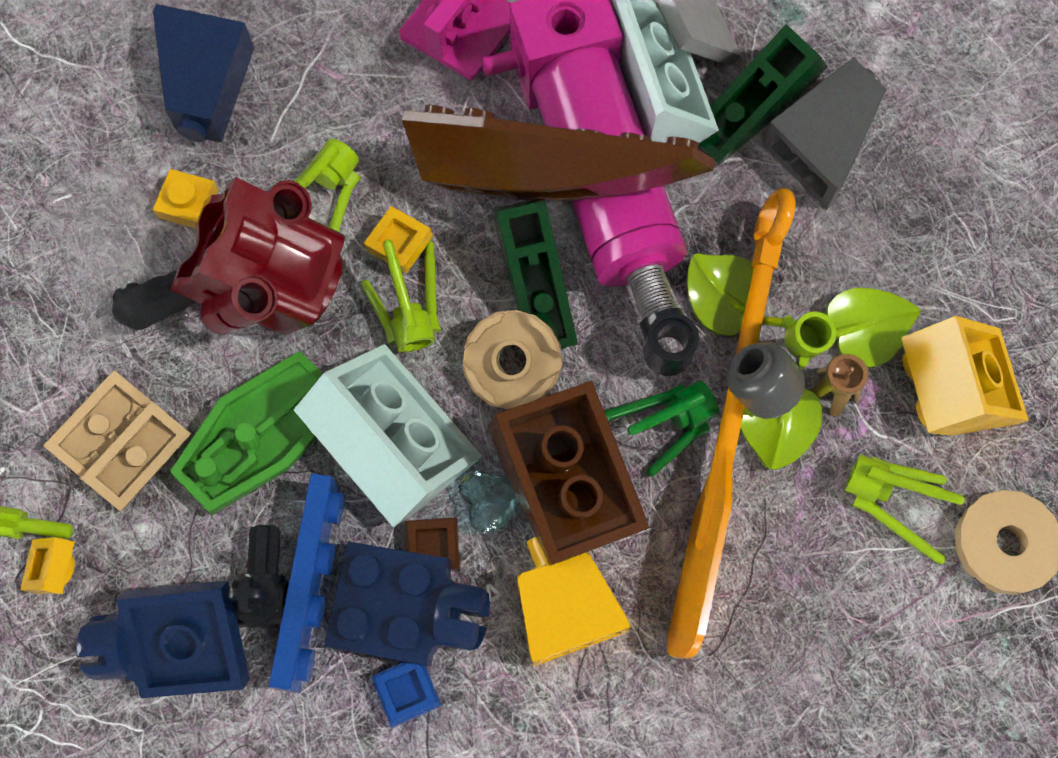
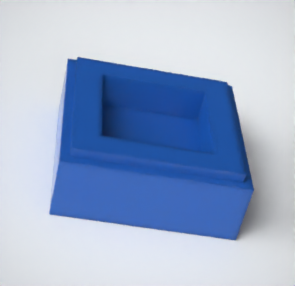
(406, 692)

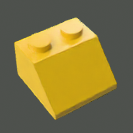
(962, 377)

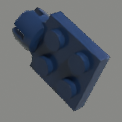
(402, 606)
(168, 641)

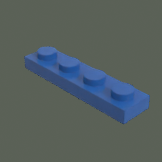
(303, 605)

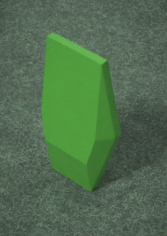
(249, 436)

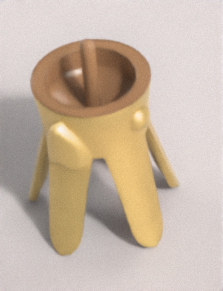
(844, 378)

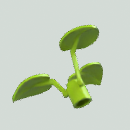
(862, 320)

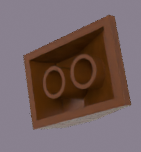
(567, 472)

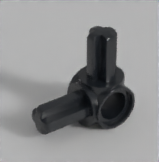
(261, 592)

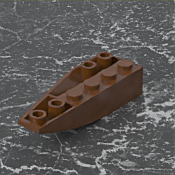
(542, 161)

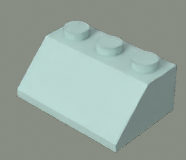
(661, 76)
(386, 433)

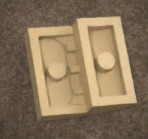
(117, 440)

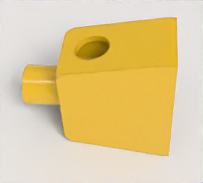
(566, 606)

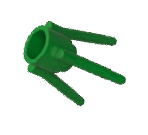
(684, 406)

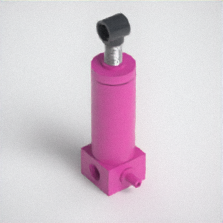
(572, 72)

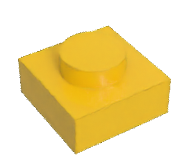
(183, 197)
(405, 232)
(48, 566)

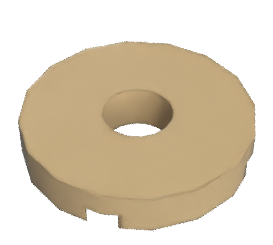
(483, 352)
(984, 559)

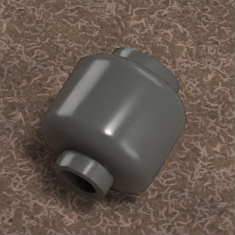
(766, 380)

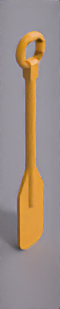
(715, 503)

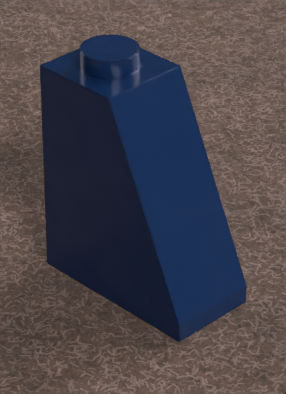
(200, 69)

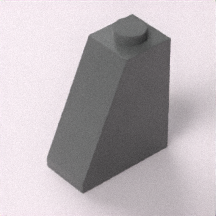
(825, 130)

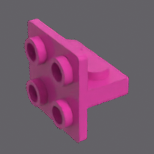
(458, 32)

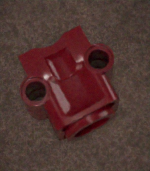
(261, 260)

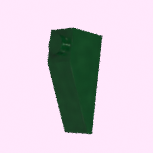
(762, 92)
(534, 265)

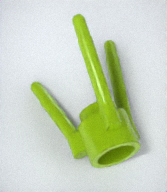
(331, 168)
(411, 326)
(875, 480)

